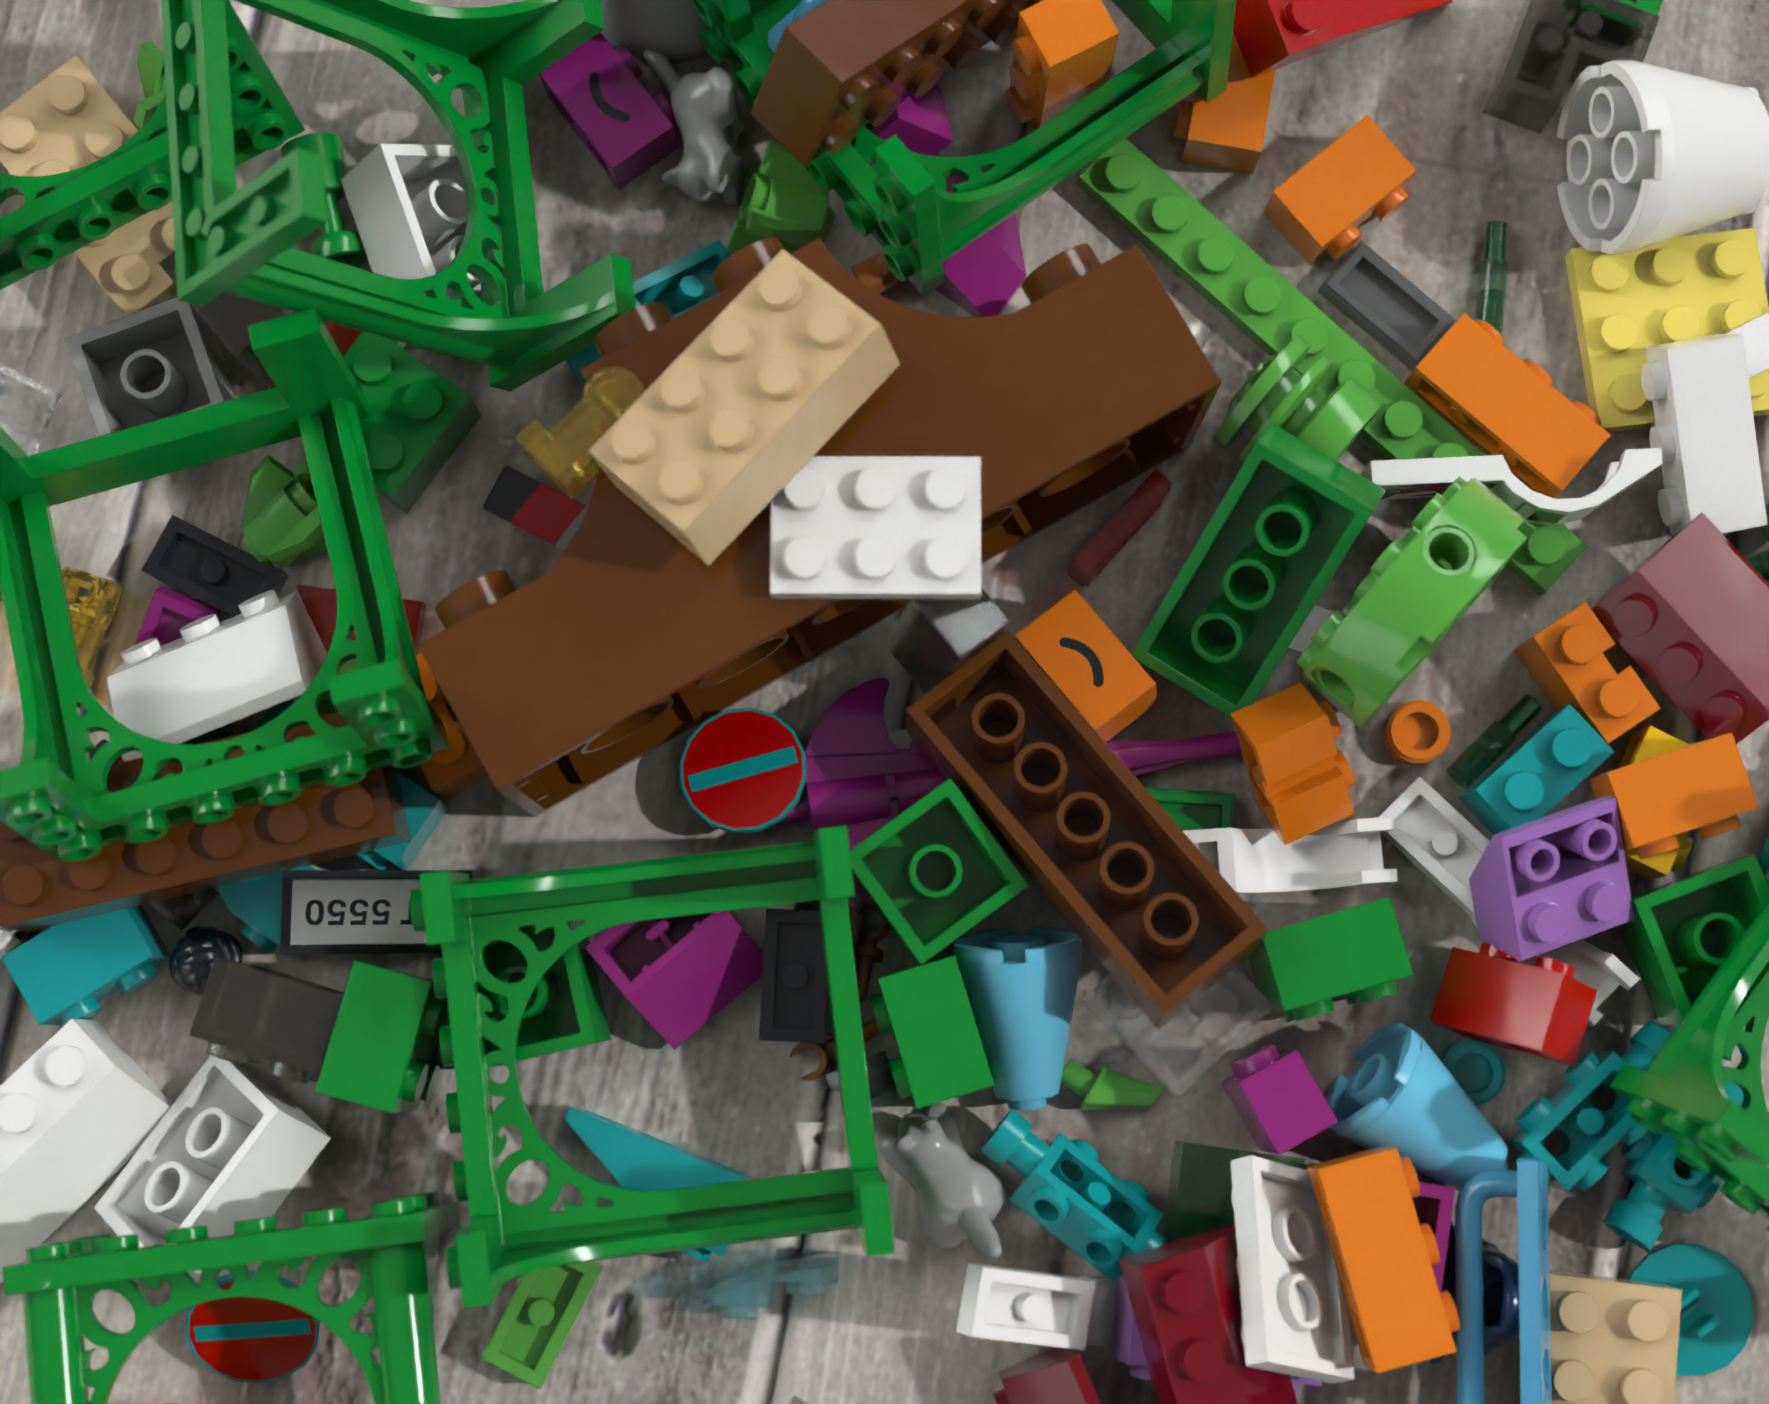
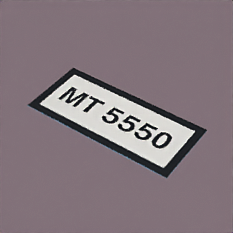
(351, 912)

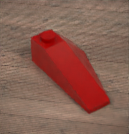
(1291, 30)

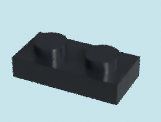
(210, 568)
(793, 978)

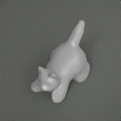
(710, 118)
(954, 1191)

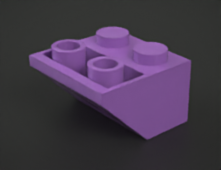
(1553, 881)

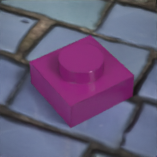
(169, 613)

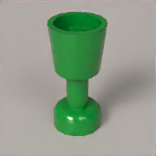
(335, 241)

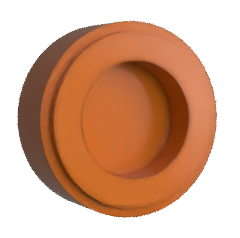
(1416, 732)

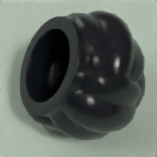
(195, 955)

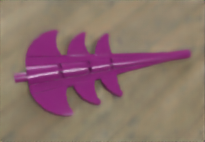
(866, 781)

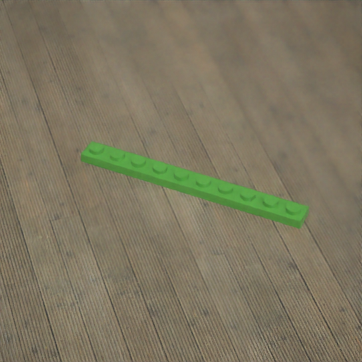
(1276, 312)

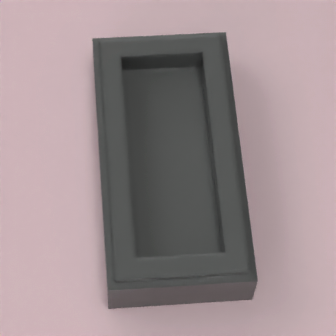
(1386, 305)

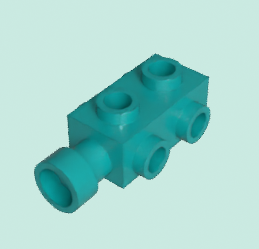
(1584, 1129)
(1659, 1186)
(1076, 1201)

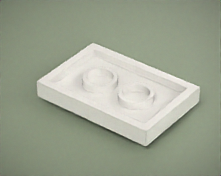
(878, 529)
(1287, 1275)

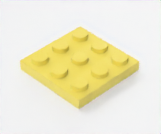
(1657, 298)

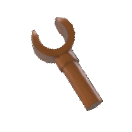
(875, 274)
(827, 1051)

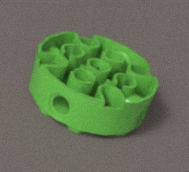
(1413, 598)

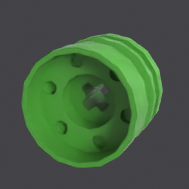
(1297, 405)

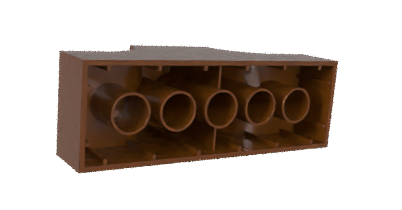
(649, 641)

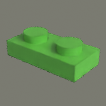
(540, 1320)

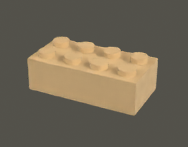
(64, 127)
(746, 406)
(1613, 1340)

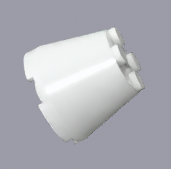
(1658, 154)

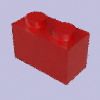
(1514, 1003)

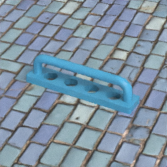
(1530, 1188)

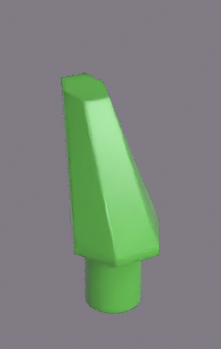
(1108, 1089)

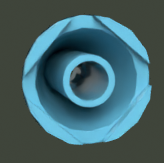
(1022, 1006)
(1414, 1103)

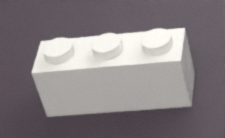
(1705, 432)

